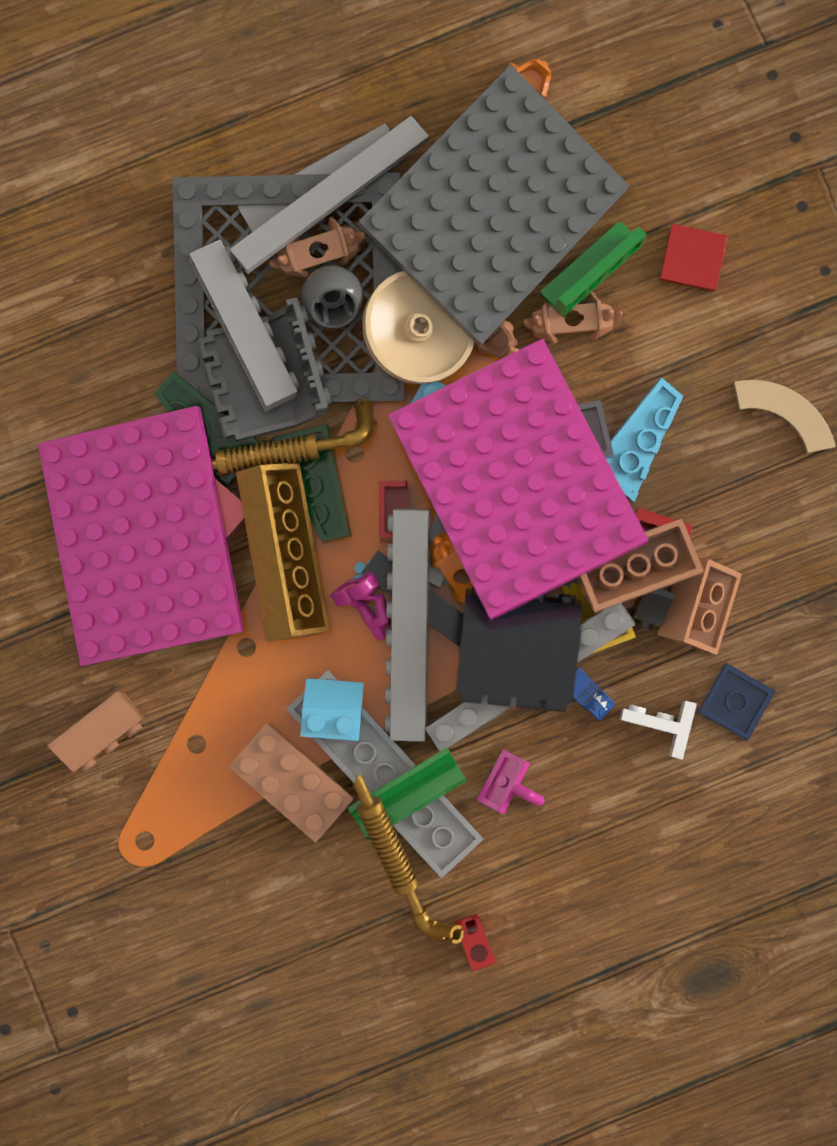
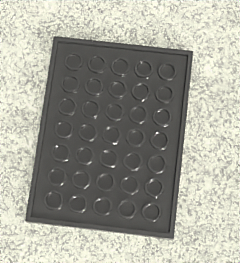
(493, 205)

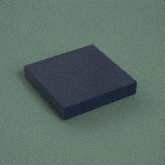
(736, 701)

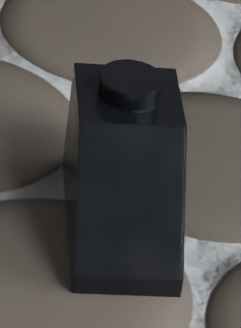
(652, 608)

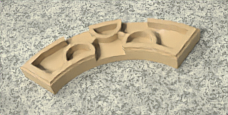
(788, 405)

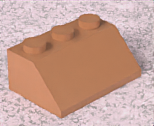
(701, 607)
(97, 733)

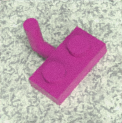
(505, 782)

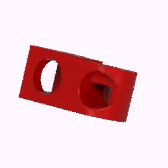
(475, 943)

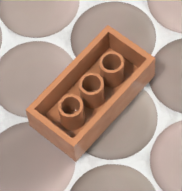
(291, 782)

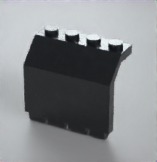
(520, 653)

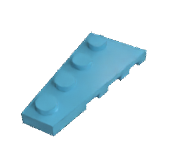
(641, 436)

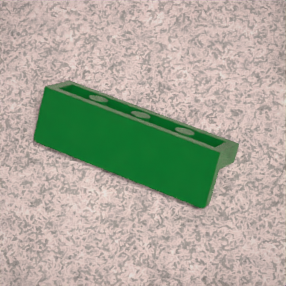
(592, 267)
(416, 788)

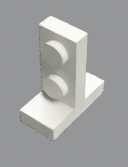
(665, 723)

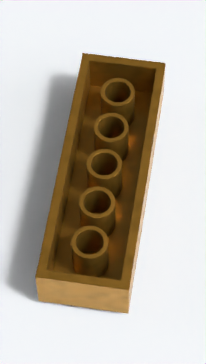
(282, 551)

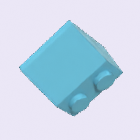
(332, 709)

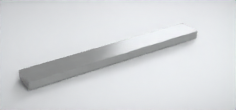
(329, 194)

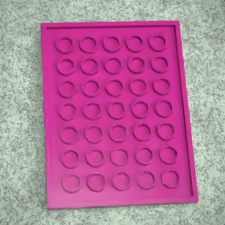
(517, 479)
(140, 536)

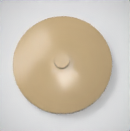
(412, 334)

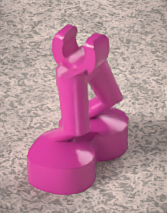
(360, 589)

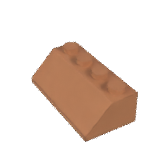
(655, 565)

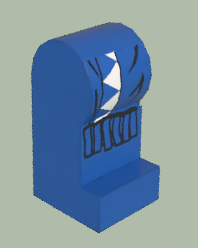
(591, 696)

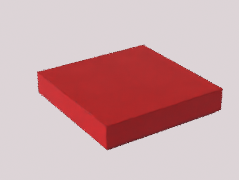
(693, 257)

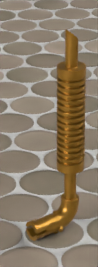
(296, 449)
(397, 864)

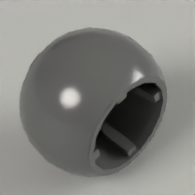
(332, 296)

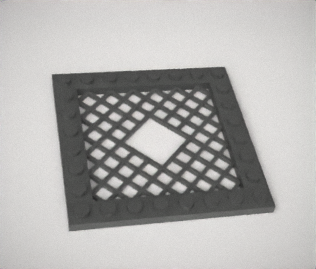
(190, 197)

